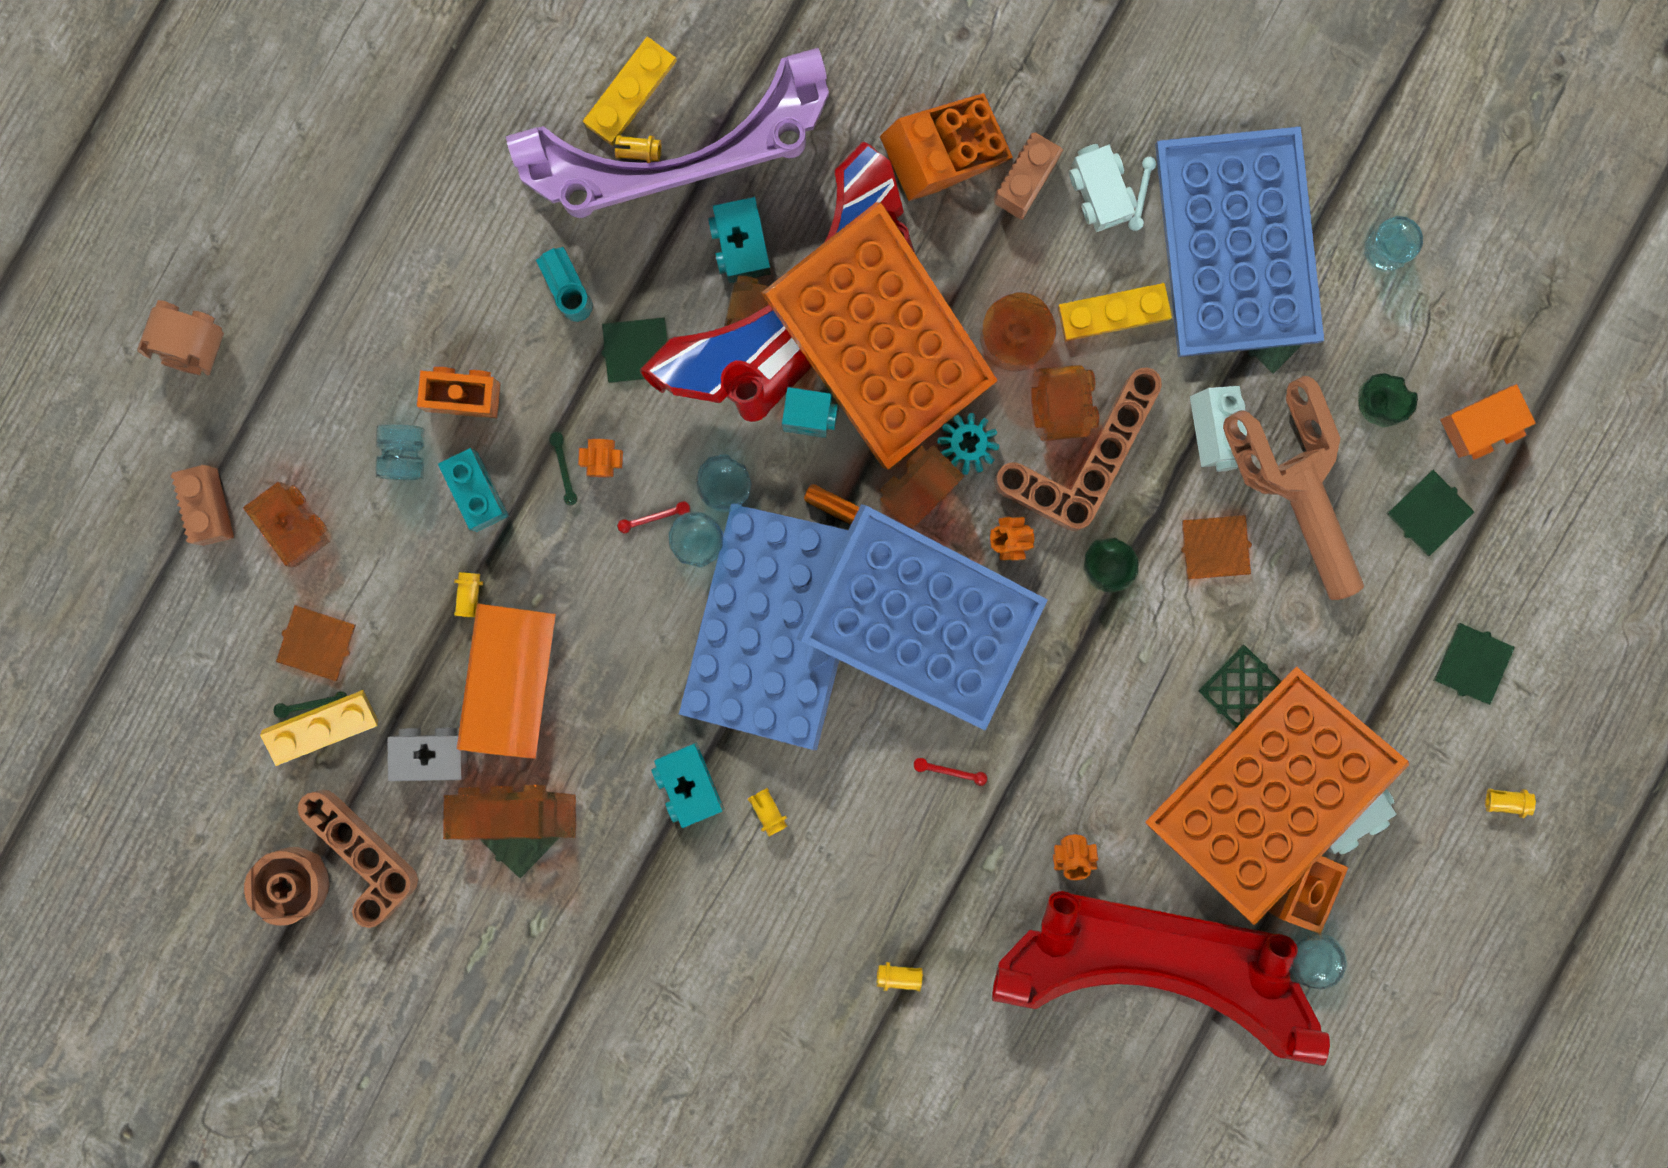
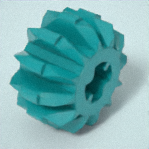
(979, 449)

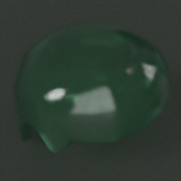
(1386, 400)
(1110, 565)

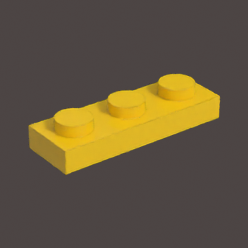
(629, 90)
(1114, 312)
(319, 727)

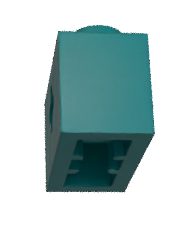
(743, 219)
(809, 412)
(473, 490)
(704, 798)

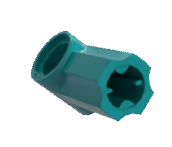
(564, 283)

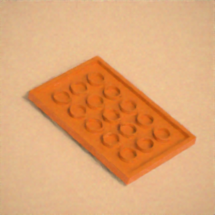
(880, 335)
(1276, 794)

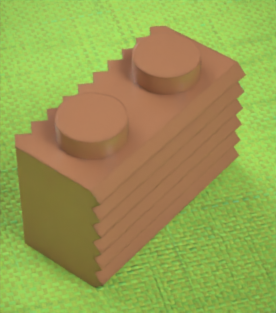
(1027, 175)
(202, 505)

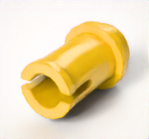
(640, 148)
(467, 594)
(1510, 802)
(768, 812)
(899, 977)

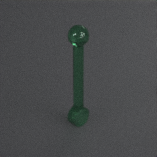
(557, 440)
(282, 710)

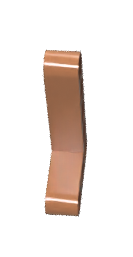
(1094, 462)

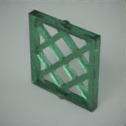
(1261, 668)

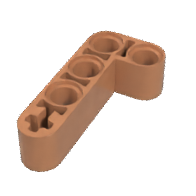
(353, 853)

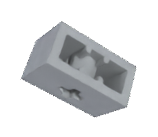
(408, 765)

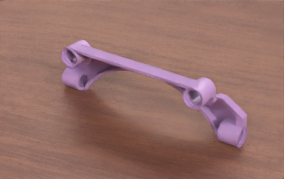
(788, 105)

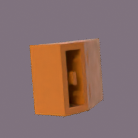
(945, 145)

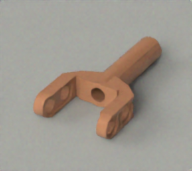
(1302, 481)

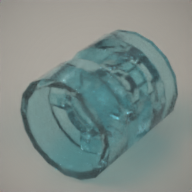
(1393, 244)
(404, 440)

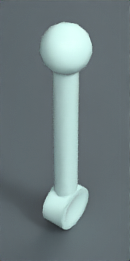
(1136, 221)

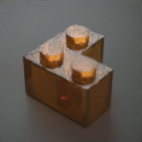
(922, 488)

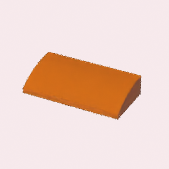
(506, 681)

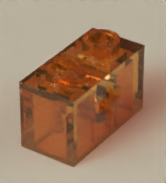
(269, 515)

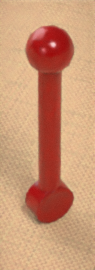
(625, 526)
(979, 778)

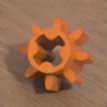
(600, 458)
(1012, 538)
(1075, 857)

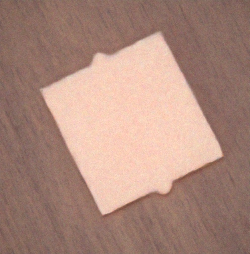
(1216, 547)
(315, 643)

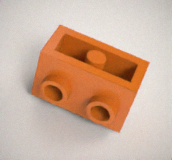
(458, 393)
(1487, 422)

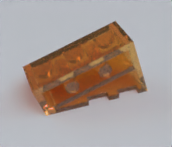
(508, 814)

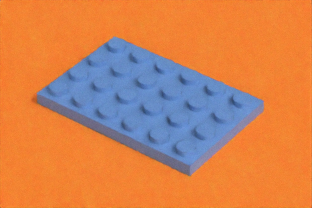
(1239, 241)
(922, 617)
(747, 655)

